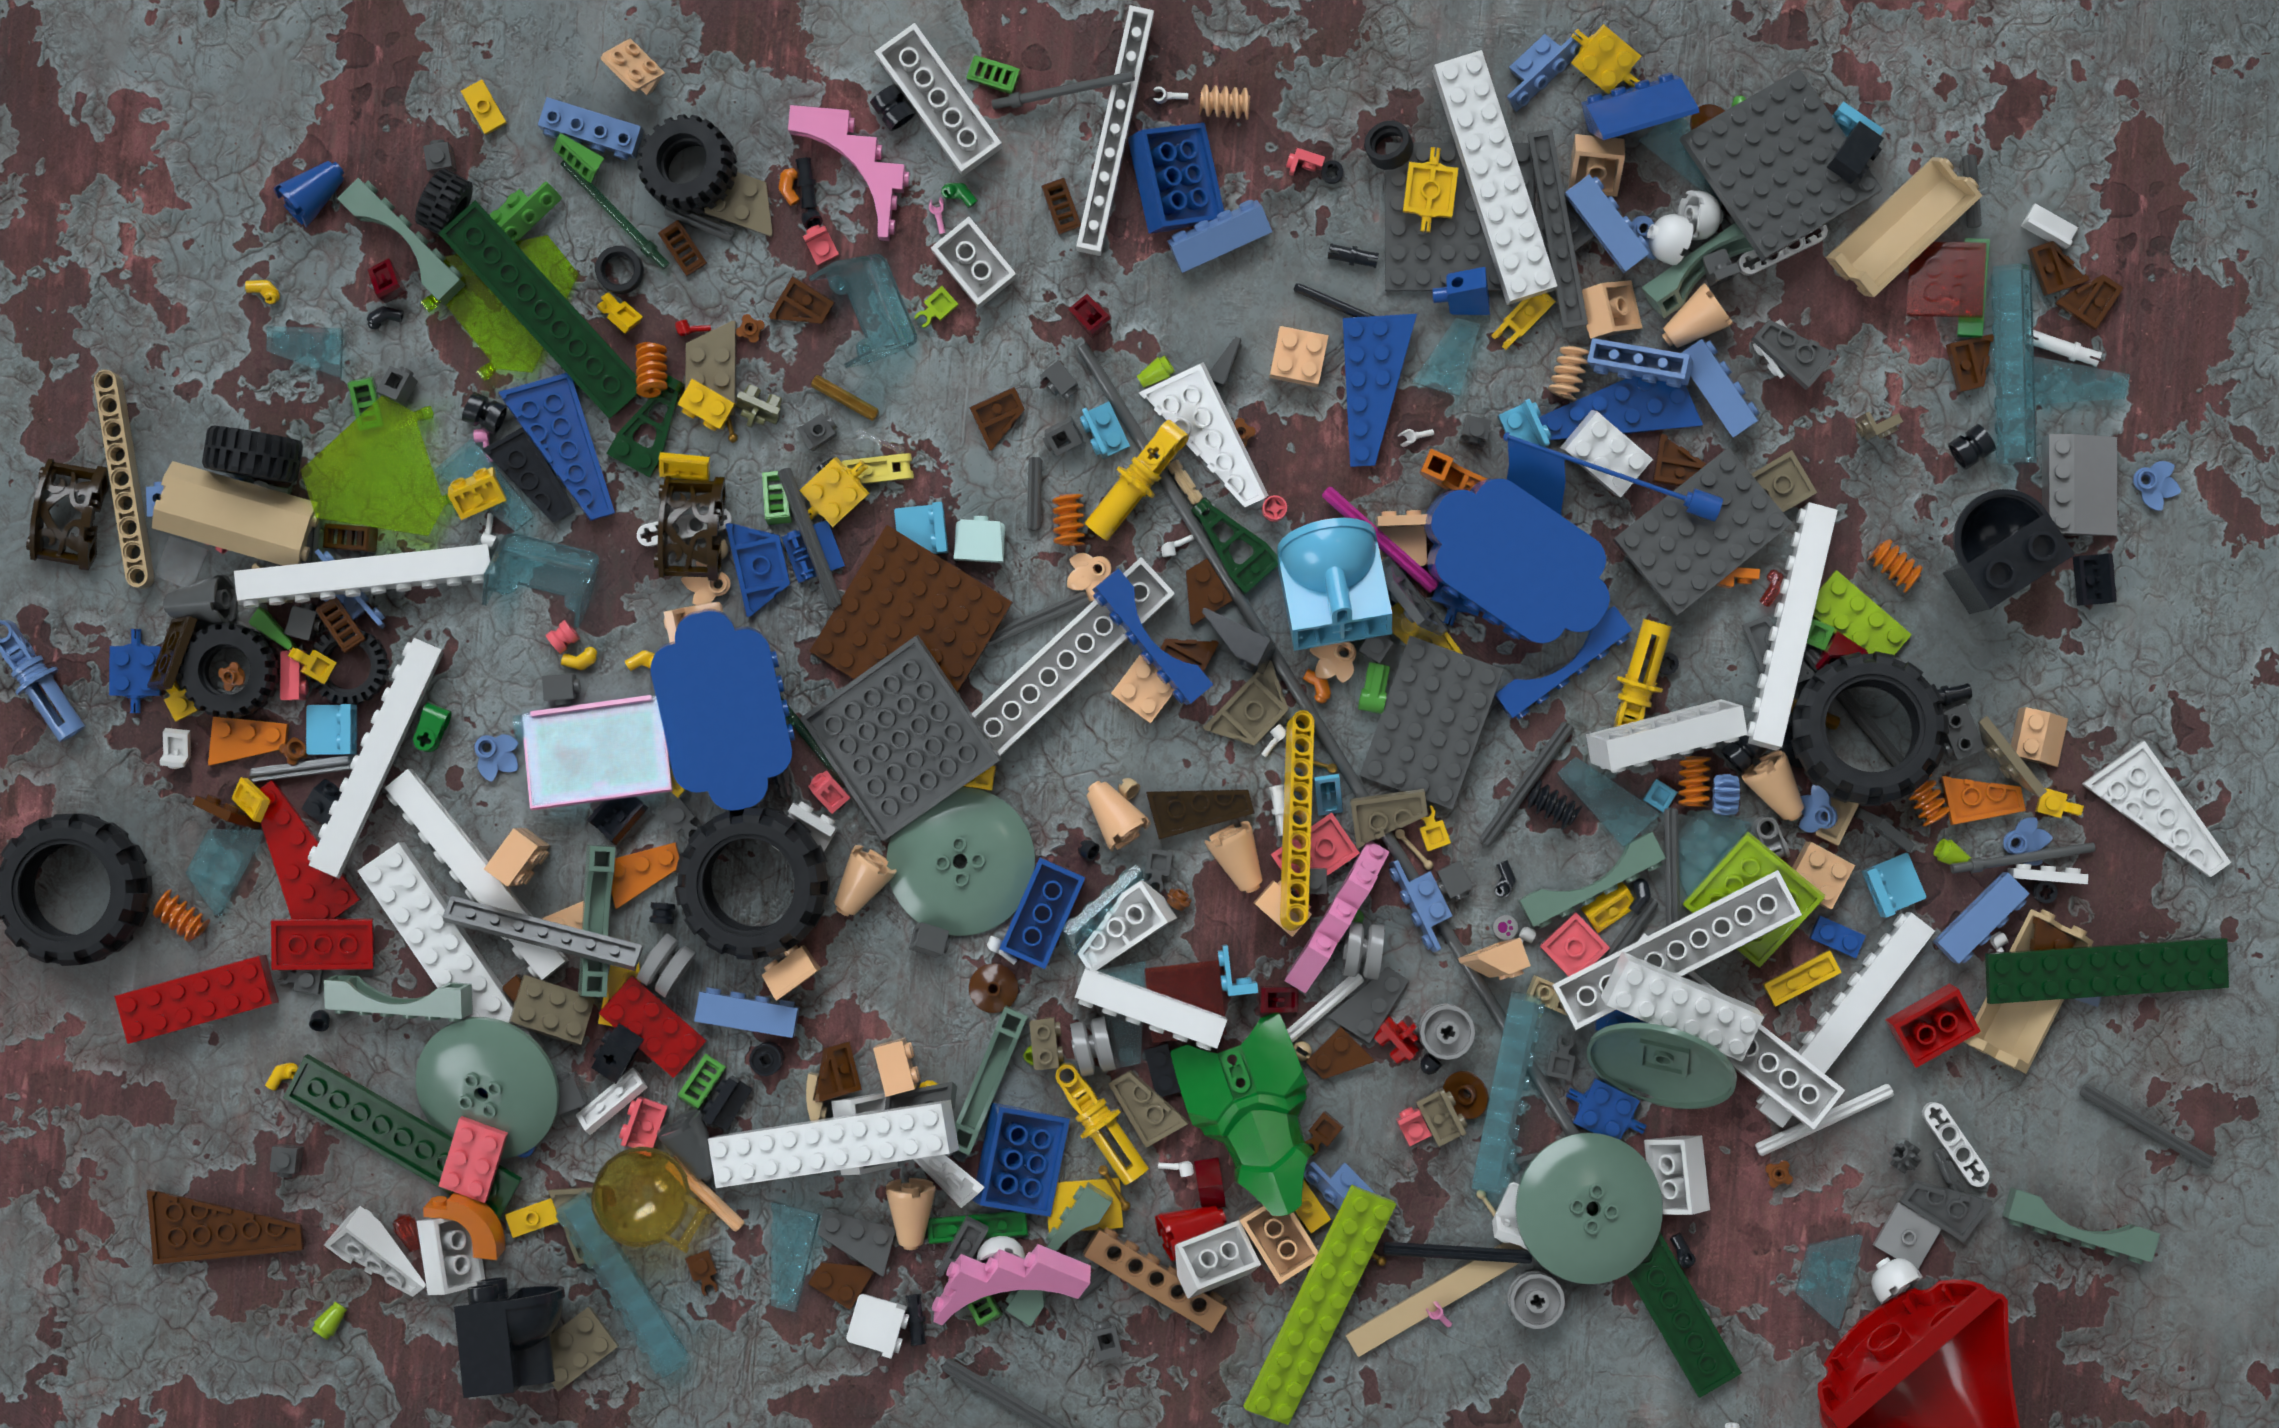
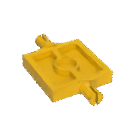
(1605, 58)
(1430, 190)
(835, 491)

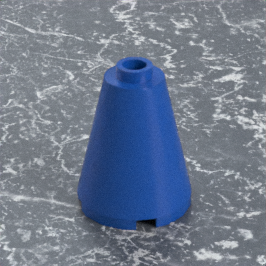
(310, 191)

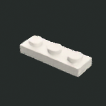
(2048, 873)
(611, 1101)

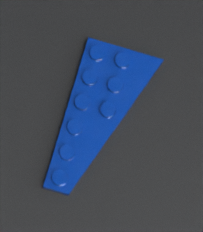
(1373, 366)
(1630, 407)
(557, 426)

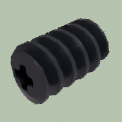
(1552, 805)

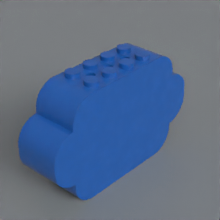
(1516, 561)
(722, 709)

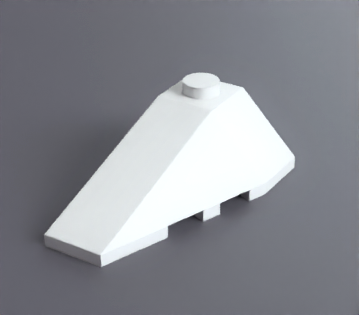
(1131, 920)
(368, 1243)

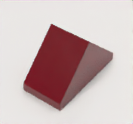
(386, 281)
(1090, 315)
(1838, 646)
(1278, 999)
(1210, 1182)

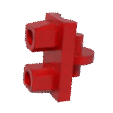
(1401, 1036)

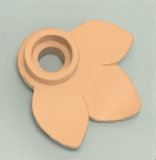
(1085, 575)
(704, 589)
(1332, 663)

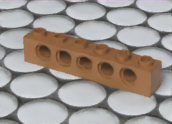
(1097, 1252)

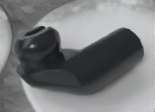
(381, 314)
(1506, 881)
(1642, 895)
(1684, 1254)

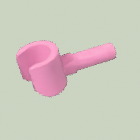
(938, 214)
(482, 436)
(1438, 1314)

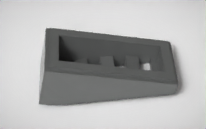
(1222, 368)

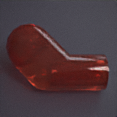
(1773, 589)

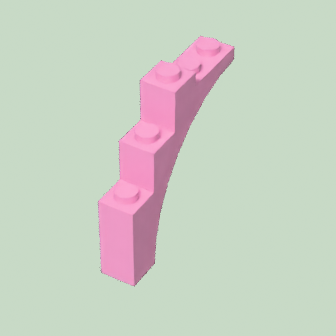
(834, 129)
(1337, 917)
(1005, 1272)

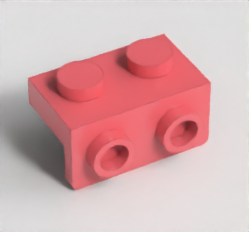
(292, 681)
(643, 1124)

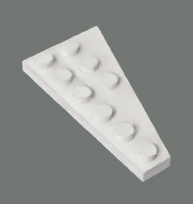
(1197, 408)
(2149, 797)

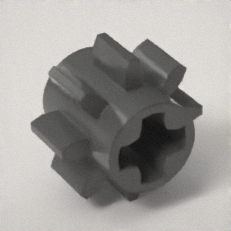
(1905, 1156)

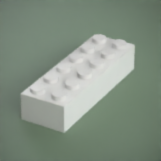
(938, 99)
(1666, 735)
(1681, 1004)
(1151, 1008)

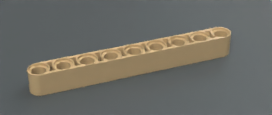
(116, 470)

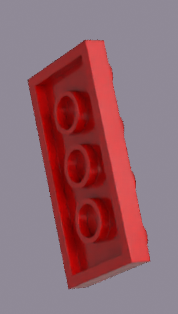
(322, 944)
(665, 1034)

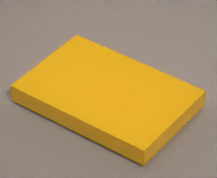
(1064, 1197)

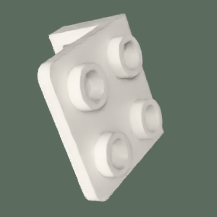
(821, 827)
(1504, 1221)
(877, 1324)

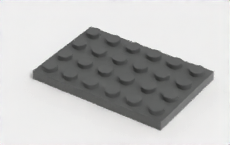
(1689, 554)
(1431, 721)

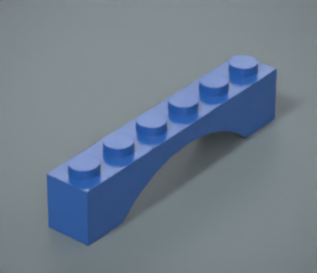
(1119, 598)
(1520, 694)

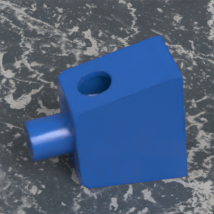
(1465, 292)

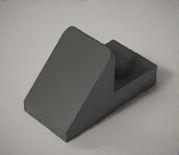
(1719, 268)

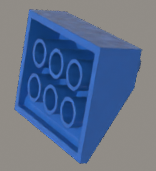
(1638, 106)
(1175, 176)
(1021, 1159)

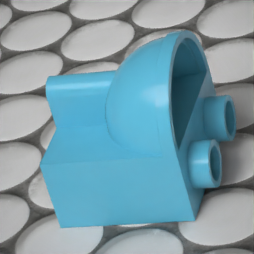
(1333, 583)

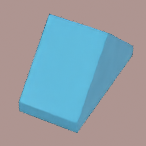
(1328, 794)

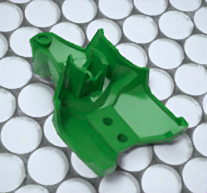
(1253, 1121)

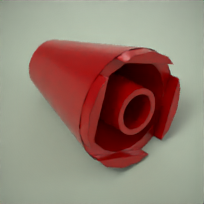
(1187, 1224)

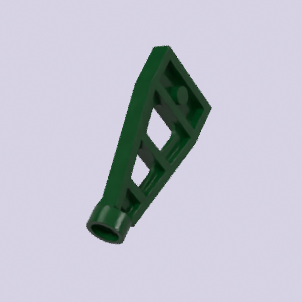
(634, 454)
(1256, 566)

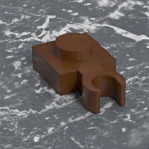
(1324, 1131)
(702, 1267)

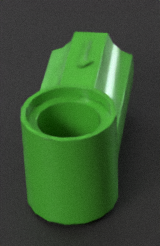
(1373, 694)

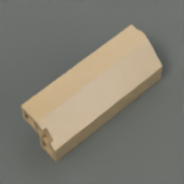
(1904, 226)
(234, 515)
(2017, 1029)

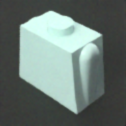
(979, 540)

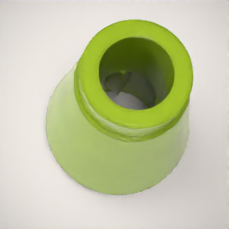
(1156, 371)
(1949, 852)
(329, 1321)

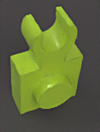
(939, 305)

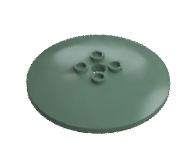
(996, 870)
(504, 1063)
(1662, 1063)
(1555, 1217)

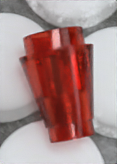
(407, 1231)

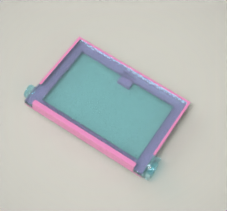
(594, 752)

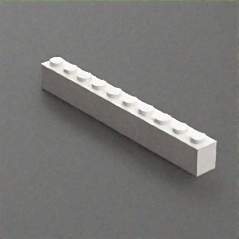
(1114, 132)
(361, 575)
(1792, 626)
(376, 758)
(465, 862)
(1857, 1002)

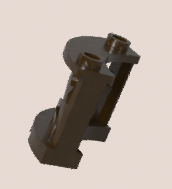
(86, 542)
(709, 555)

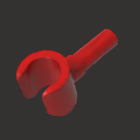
(684, 329)

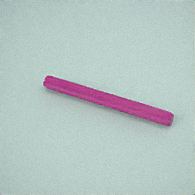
(1384, 542)

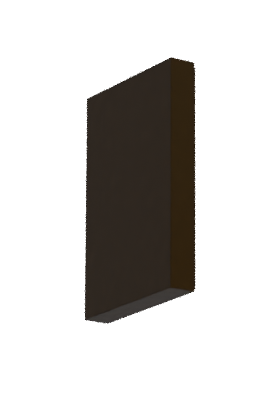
(171, 653)

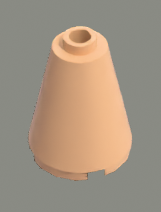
(1696, 319)
(1775, 785)
(1115, 815)
(1237, 855)
(861, 880)
(910, 1209)

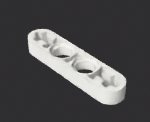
(1783, 254)
(684, 528)
(1952, 1146)

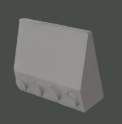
(2080, 483)

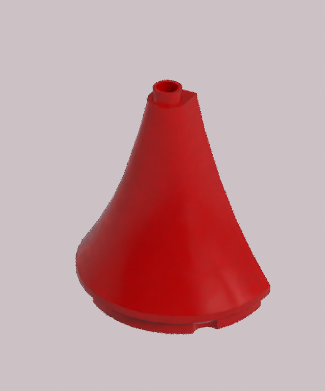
(1924, 1363)

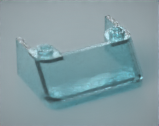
(875, 303)
(542, 567)

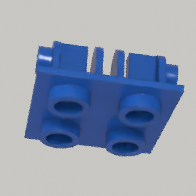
(800, 557)

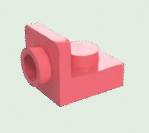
(1309, 161)
(820, 244)
(828, 791)
(1413, 1126)

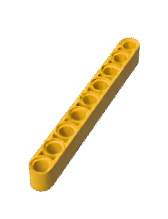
(1291, 830)

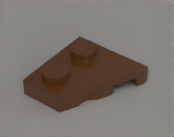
(2054, 268)
(801, 304)
(997, 415)
(1204, 591)
(1190, 650)
(1338, 1055)

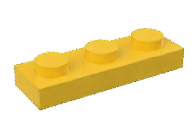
(1802, 978)

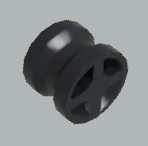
(662, 913)

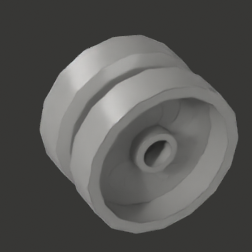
(1359, 950)
(663, 963)
(1460, 1035)
(1092, 1046)
(1546, 1309)

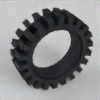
(373, 682)

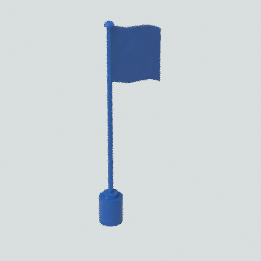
(1542, 475)

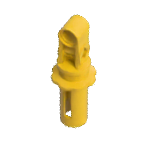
(1137, 480)
(1637, 694)
(1093, 1116)

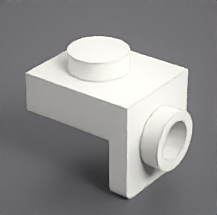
(176, 748)

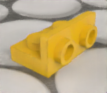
(476, 493)

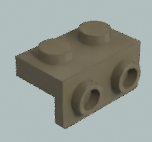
(1868, 428)
(1044, 1043)
(1441, 1117)

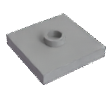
(1907, 1235)

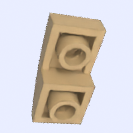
(1544, 989)
(815, 1109)

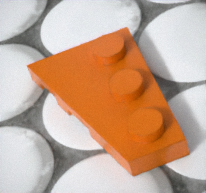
(244, 738)
(1980, 800)
(642, 870)

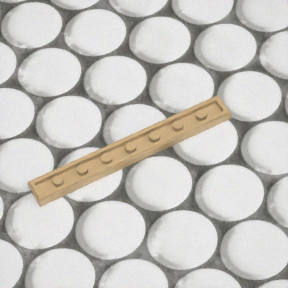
(1414, 1307)

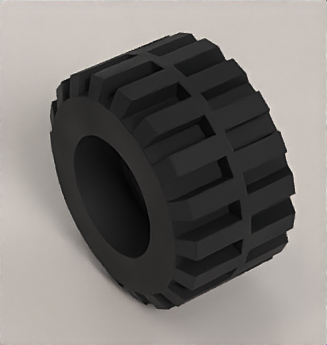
(443, 200)

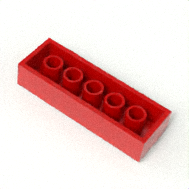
(196, 999)

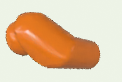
(785, 186)
(1321, 686)

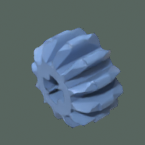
(1725, 794)

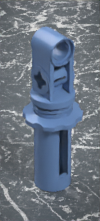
(30, 673)

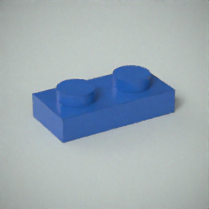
(1837, 936)

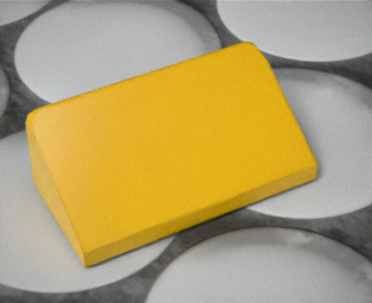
(1608, 907)

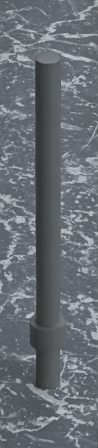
(1017, 99)
(1977, 864)

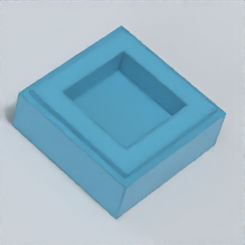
(1660, 795)

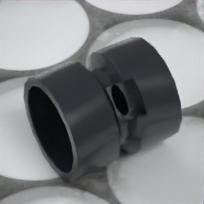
(894, 109)
(476, 409)
(1974, 445)
(1741, 753)
(767, 1058)

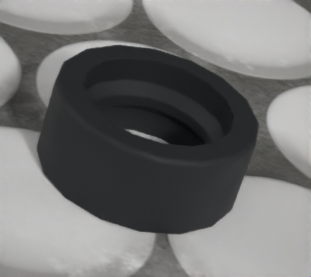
(1396, 158)
(624, 288)

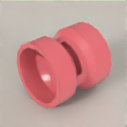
(1274, 508)
(562, 636)

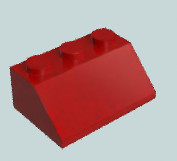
(1933, 1025)

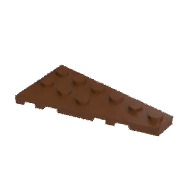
(201, 1230)

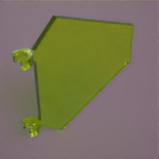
(489, 320)
(378, 473)

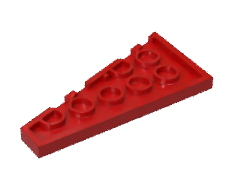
(305, 889)

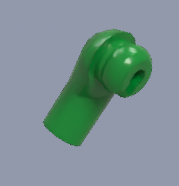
(959, 191)

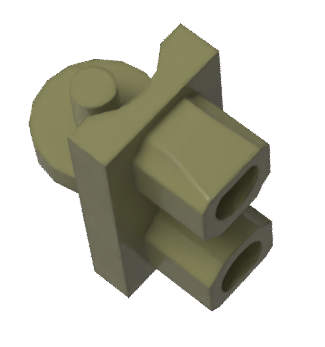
(758, 410)

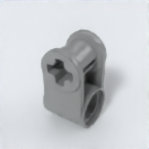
(1773, 839)

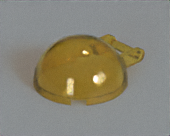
(644, 1198)

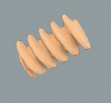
(1224, 102)
(1568, 372)

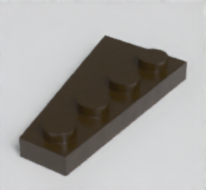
(1190, 810)

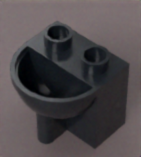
(2002, 547)
(506, 1336)

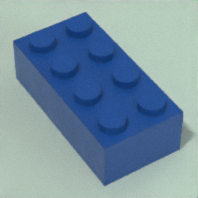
(1042, 913)

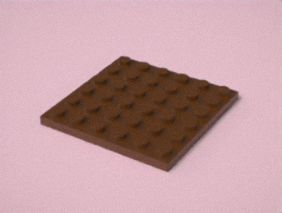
(907, 594)

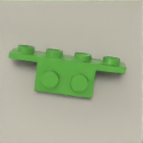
(523, 212)

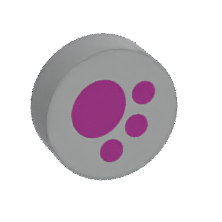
(1505, 927)

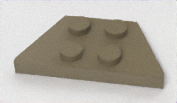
(745, 205)
(713, 361)
(1252, 709)
(2011, 764)

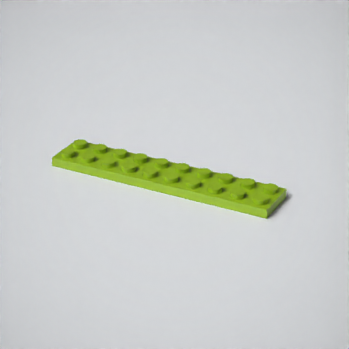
(1319, 1305)

